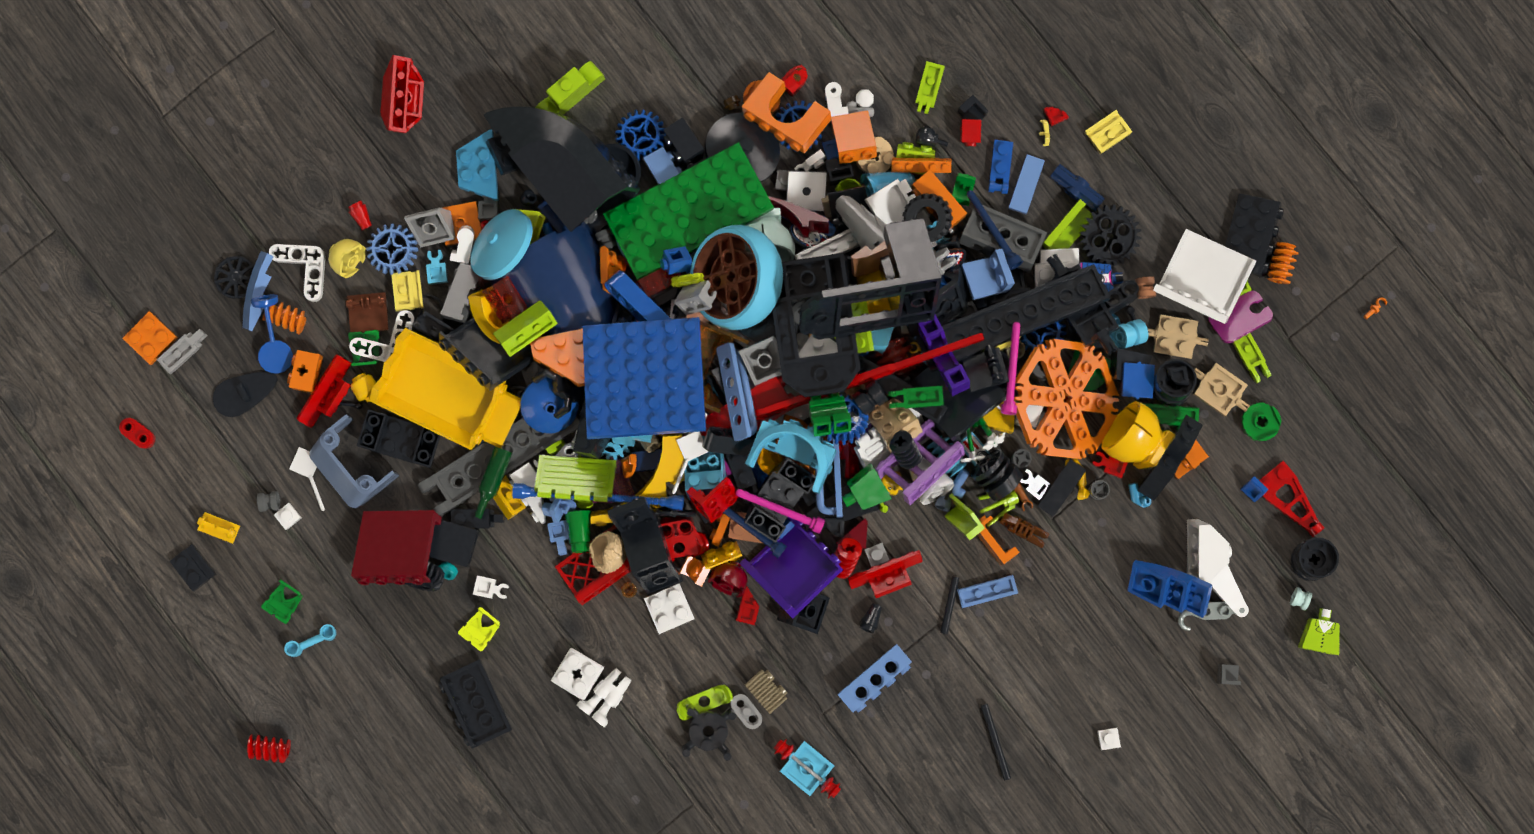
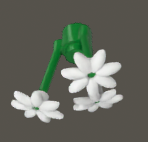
(993, 441)

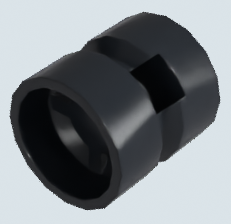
(870, 397)

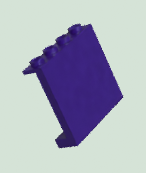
(799, 571)

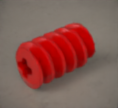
(849, 554)
(267, 749)

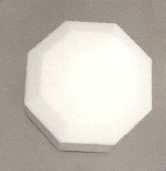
(864, 98)

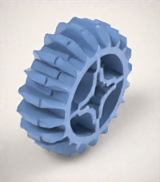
(384, 249)

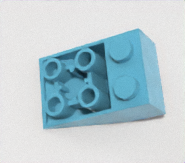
(705, 472)

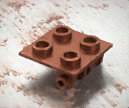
(367, 312)

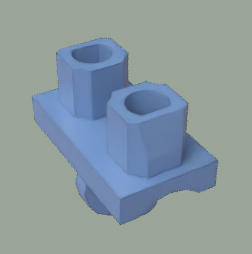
(557, 508)

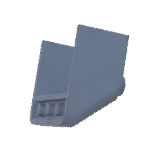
(352, 492)

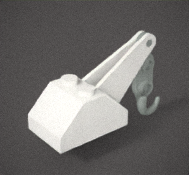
(1209, 560)

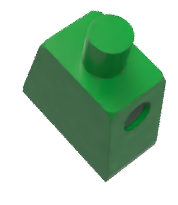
(866, 489)

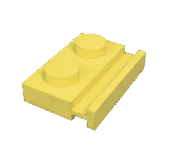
(1108, 132)
(407, 290)

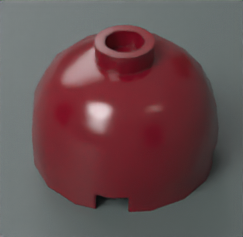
(729, 578)

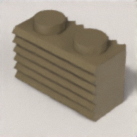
(766, 691)

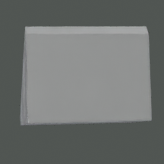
(431, 226)

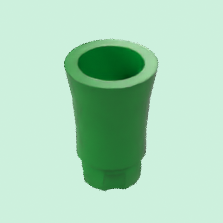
(579, 530)

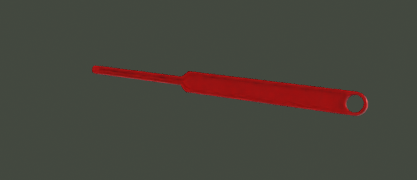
(870, 375)

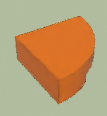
(629, 465)

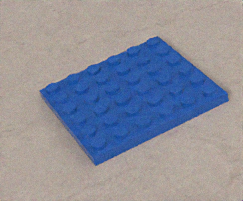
(643, 378)

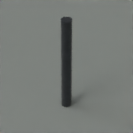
(995, 741)

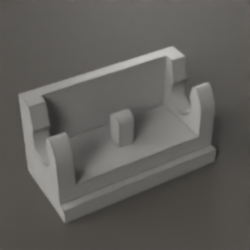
(695, 298)

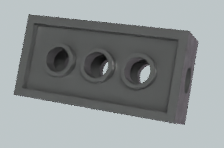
(1014, 232)

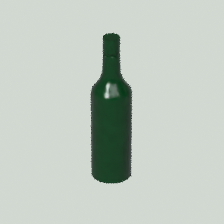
(492, 478)

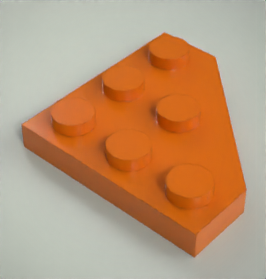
(562, 354)

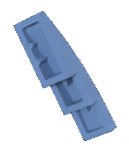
(256, 287)

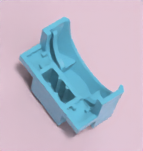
(795, 444)

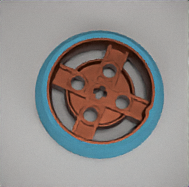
(742, 279)

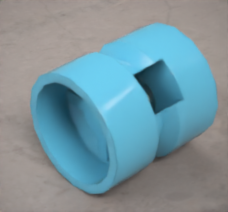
(1130, 334)

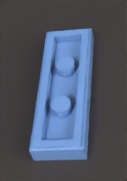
(1026, 184)
(987, 591)

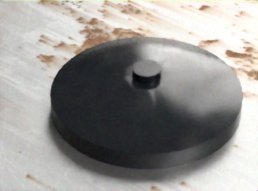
(758, 145)

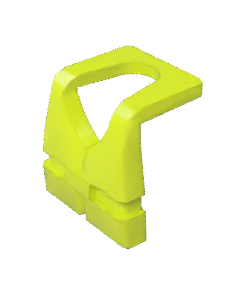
(476, 633)

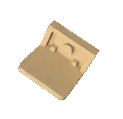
(891, 420)

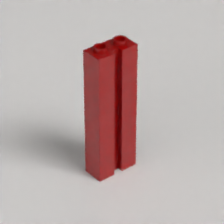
(763, 395)

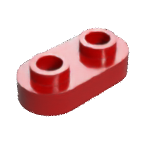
(136, 432)

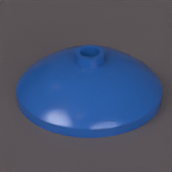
(534, 408)

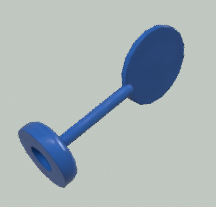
(274, 355)

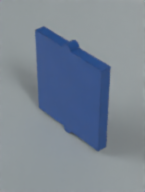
(1138, 380)

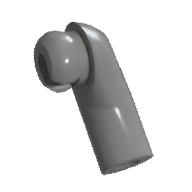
(852, 108)

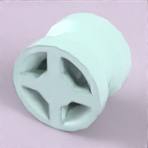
(1300, 598)

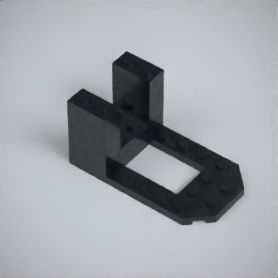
(908, 281)
(818, 373)

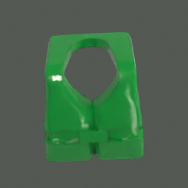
(372, 335)
(280, 607)

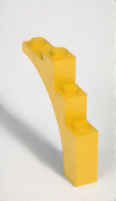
(666, 471)

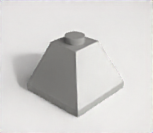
(762, 360)

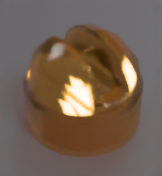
(631, 593)

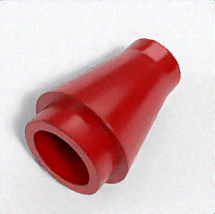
(360, 215)

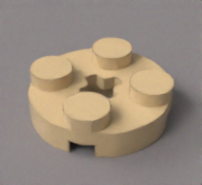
(884, 159)

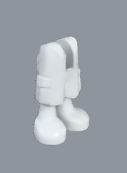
(608, 692)

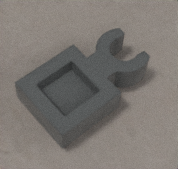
(487, 209)

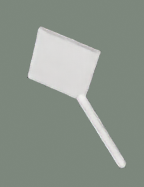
(691, 448)
(304, 465)

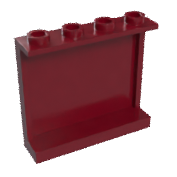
(394, 547)

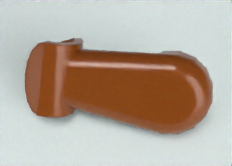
(1022, 496)

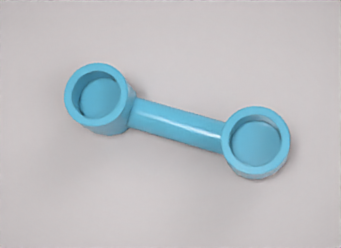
(295, 649)

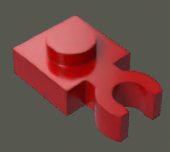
(1112, 466)

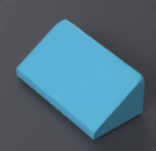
(881, 339)

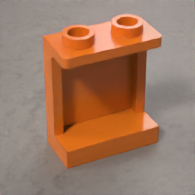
(854, 137)
(993, 547)

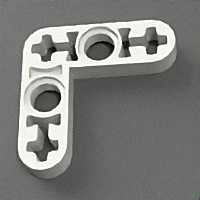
(311, 264)
(386, 349)

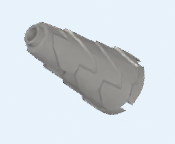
(866, 227)

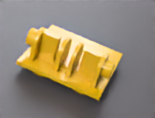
(728, 552)

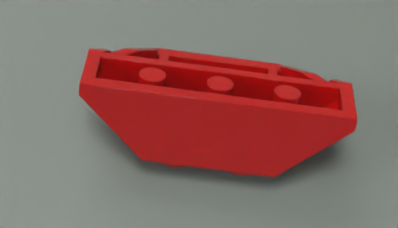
(401, 95)

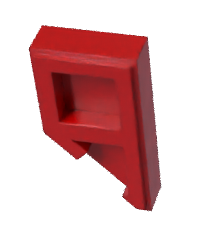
(748, 608)

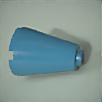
(876, 181)

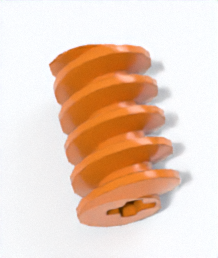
(1281, 263)
(287, 318)

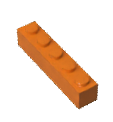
(921, 165)

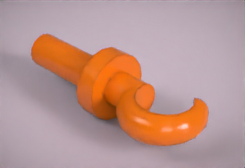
(1375, 308)

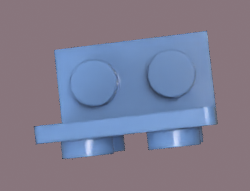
(988, 275)

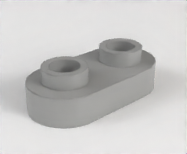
(746, 711)

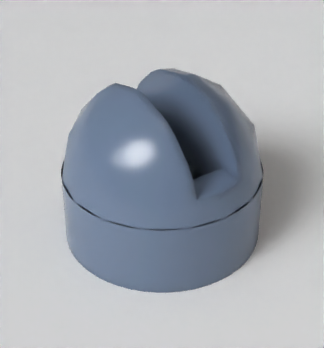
(943, 504)

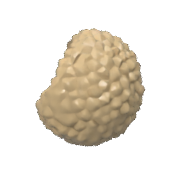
(607, 552)

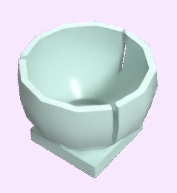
(771, 226)

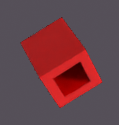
(970, 132)

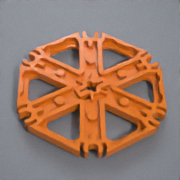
(1052, 397)

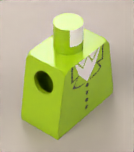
(1321, 634)

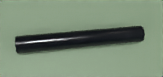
(949, 605)

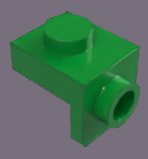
(963, 184)

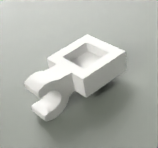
(815, 161)

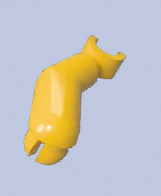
(1082, 493)

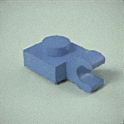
(559, 533)

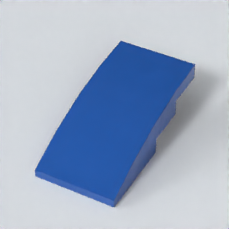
(1169, 587)

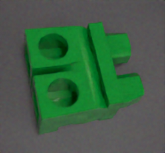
(829, 412)

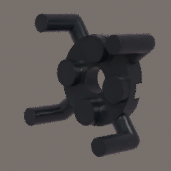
(563, 390)
(712, 741)

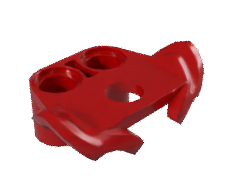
(694, 541)

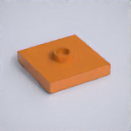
(464, 215)

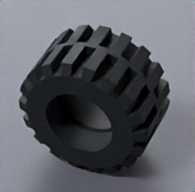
(941, 208)

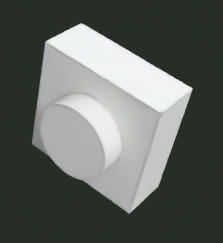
(287, 516)
(1108, 738)

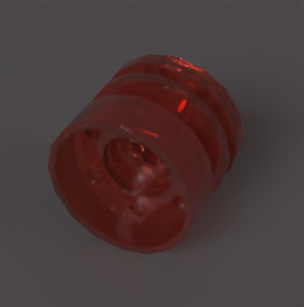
(896, 353)

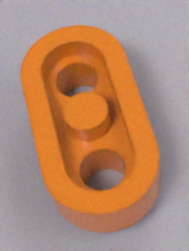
(717, 534)

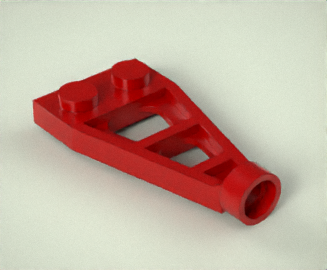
(1274, 481)

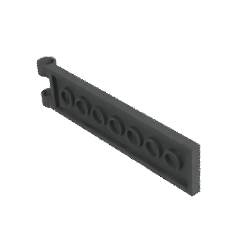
(521, 441)

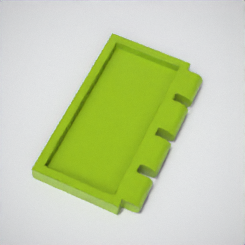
(575, 476)

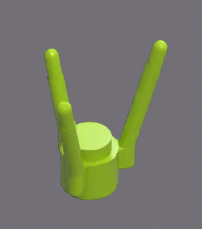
(1008, 501)

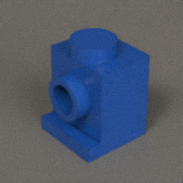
(676, 260)

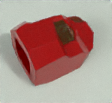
(795, 79)

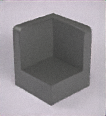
(1228, 674)

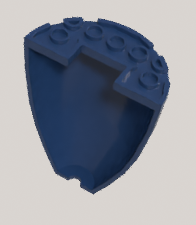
(567, 279)

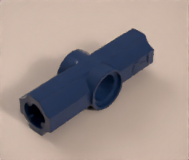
(1077, 187)

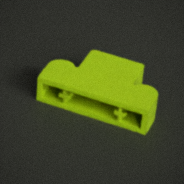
(571, 88)

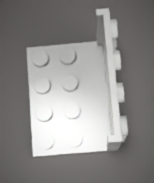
(1205, 276)

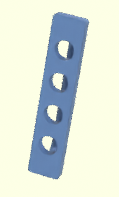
(740, 389)
(838, 496)

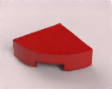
(1055, 115)

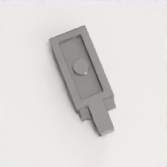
(181, 351)

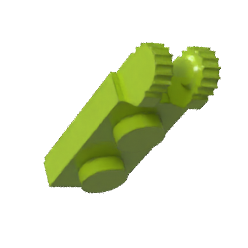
(1251, 356)

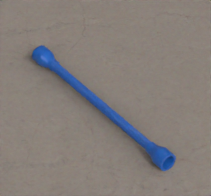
(673, 502)

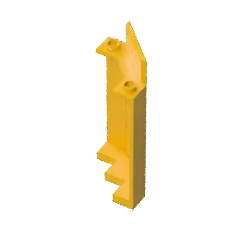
(441, 396)

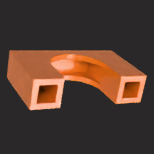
(798, 134)

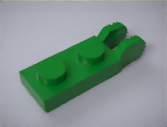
(919, 397)

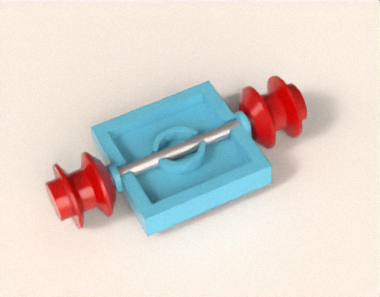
(807, 768)

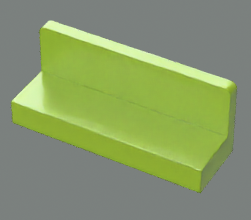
(1069, 228)
(525, 328)
(964, 519)

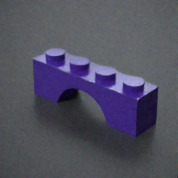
(947, 364)

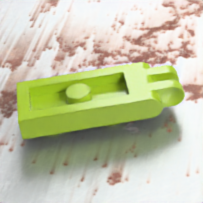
(929, 86)

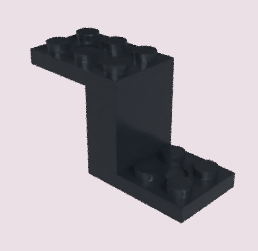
(645, 545)

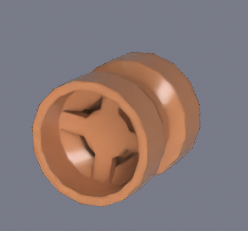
(1146, 287)

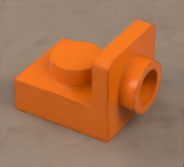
(695, 570)

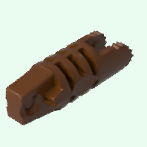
(1024, 529)

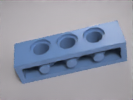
(848, 694)

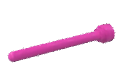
(1009, 406)
(815, 524)

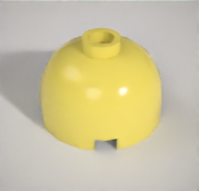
(345, 257)

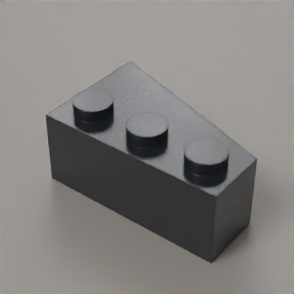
(588, 447)

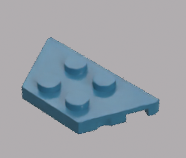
(477, 167)

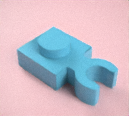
(436, 271)

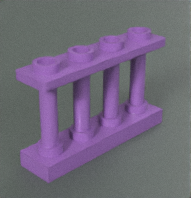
(926, 478)

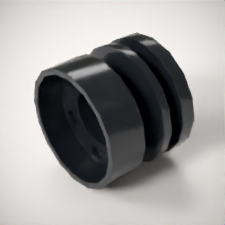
(1166, 394)
(996, 475)
(1325, 558)

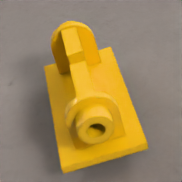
(218, 527)

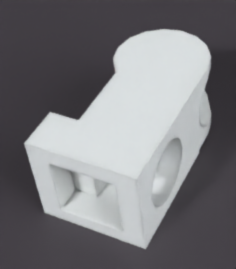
(833, 99)
(465, 237)

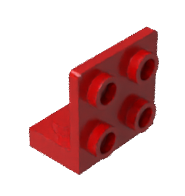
(715, 502)

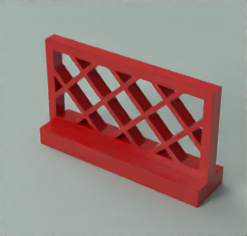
(597, 585)

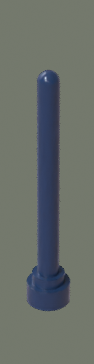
(1013, 259)
(777, 548)

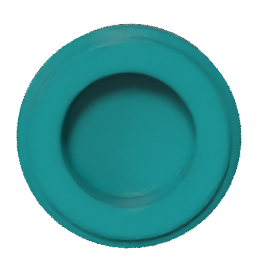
(449, 570)

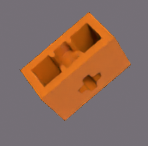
(307, 381)

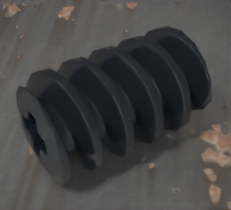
(905, 450)

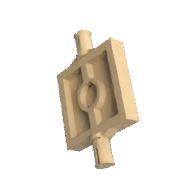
(1176, 336)
(1220, 389)

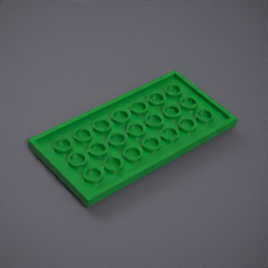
(688, 209)

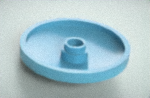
(501, 244)

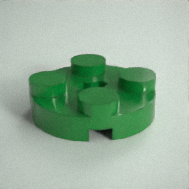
(1266, 412)

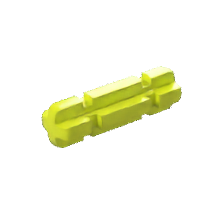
(688, 279)

